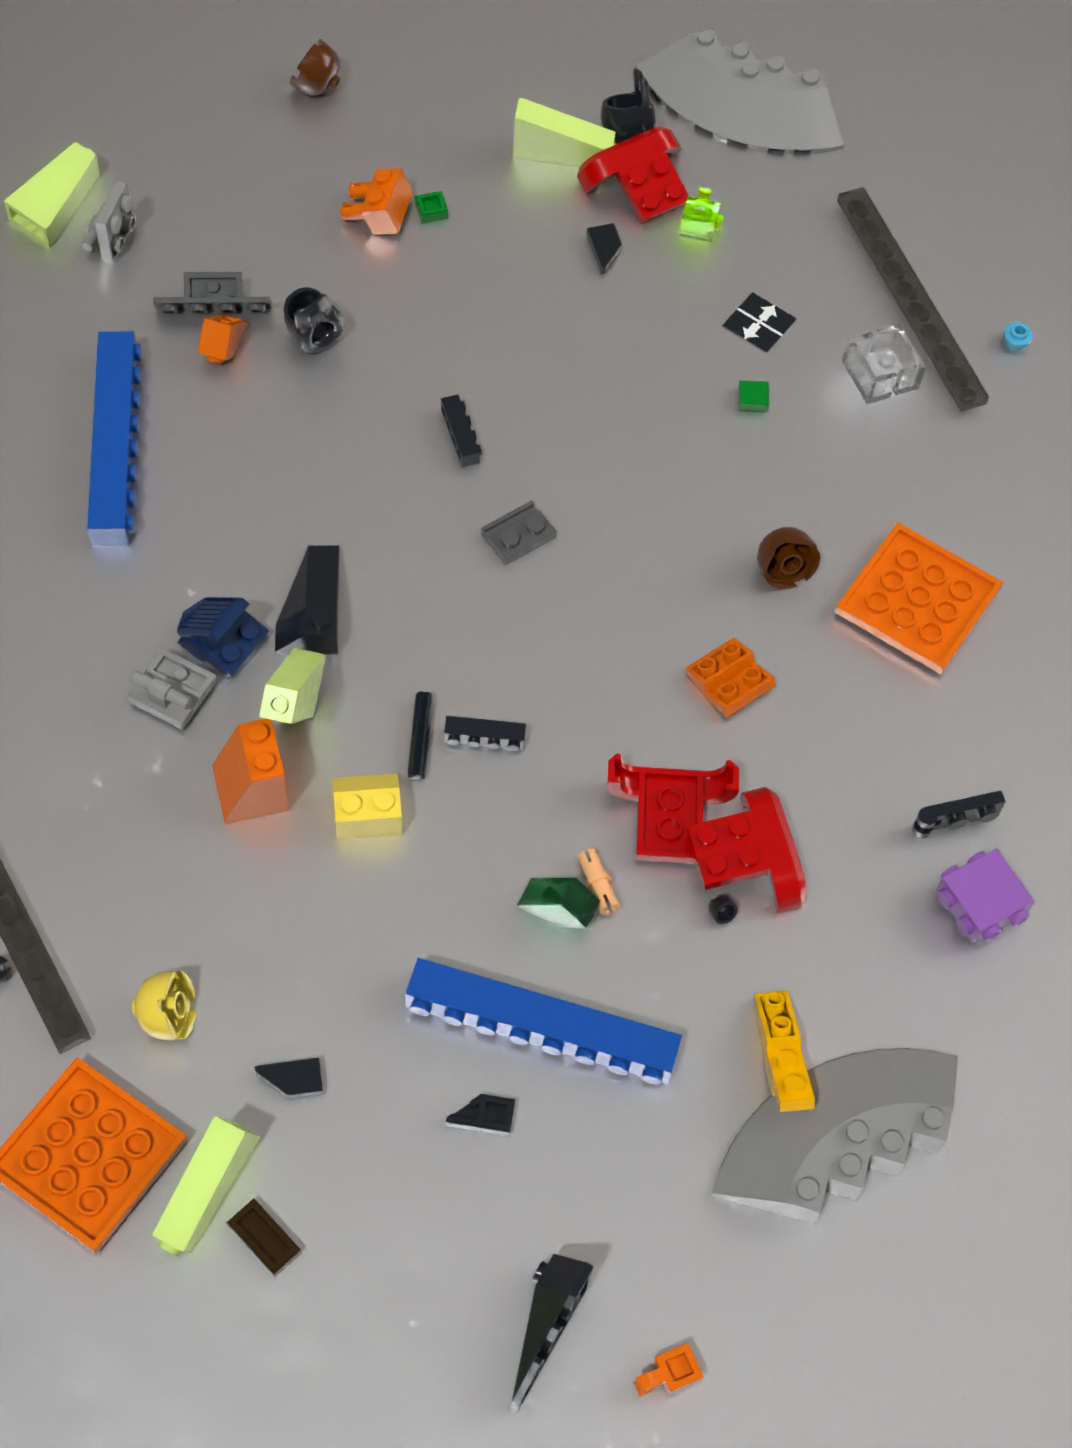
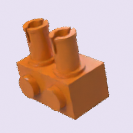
(384, 201)

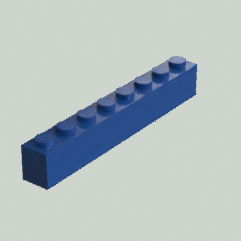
(113, 439)
(542, 1021)

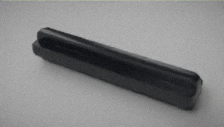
(420, 735)

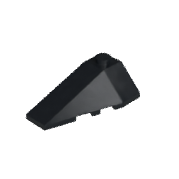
(312, 606)
(555, 1298)

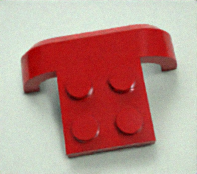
(642, 172)
(669, 803)
(751, 847)

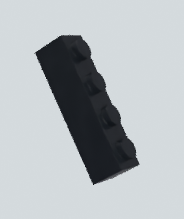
(460, 431)
(484, 733)

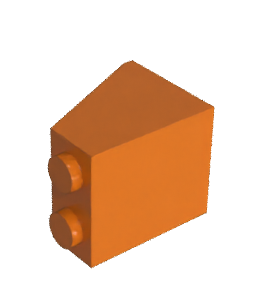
(251, 773)

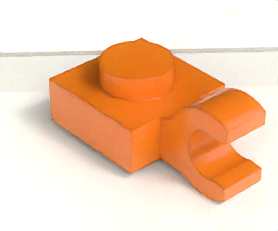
(674, 1370)

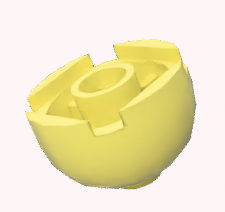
(164, 1005)

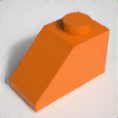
(221, 337)

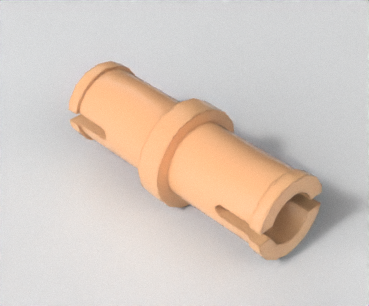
(598, 881)

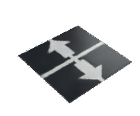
(759, 322)

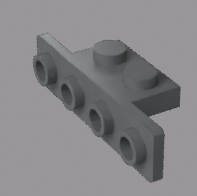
(212, 291)

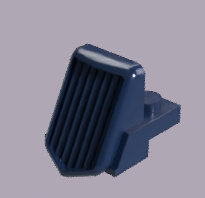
(220, 632)

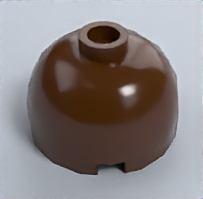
(317, 71)
(787, 557)

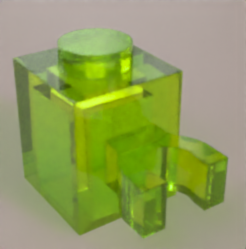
(701, 217)

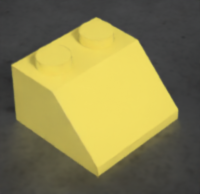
(367, 806)

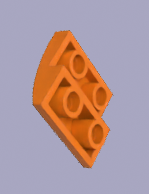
(730, 677)

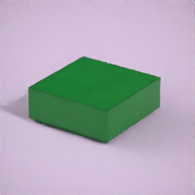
(431, 207)
(753, 395)

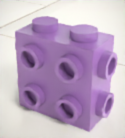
(984, 896)

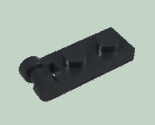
(958, 813)

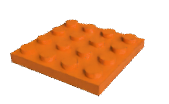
(919, 598)
(87, 1154)

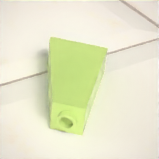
(556, 136)
(53, 194)
(293, 687)
(204, 1184)

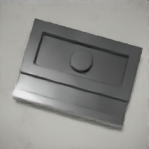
(518, 532)

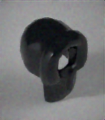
(629, 112)
(312, 319)

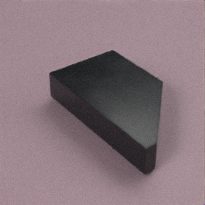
(604, 244)
(293, 1078)
(485, 1114)

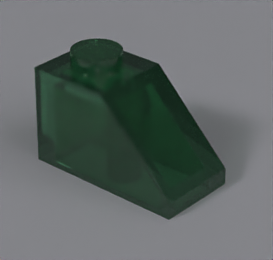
(560, 901)

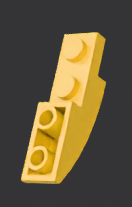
(782, 1052)

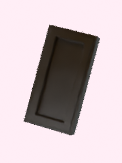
(264, 1237)

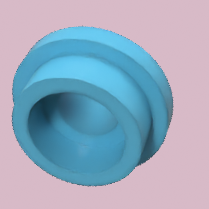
(1017, 336)

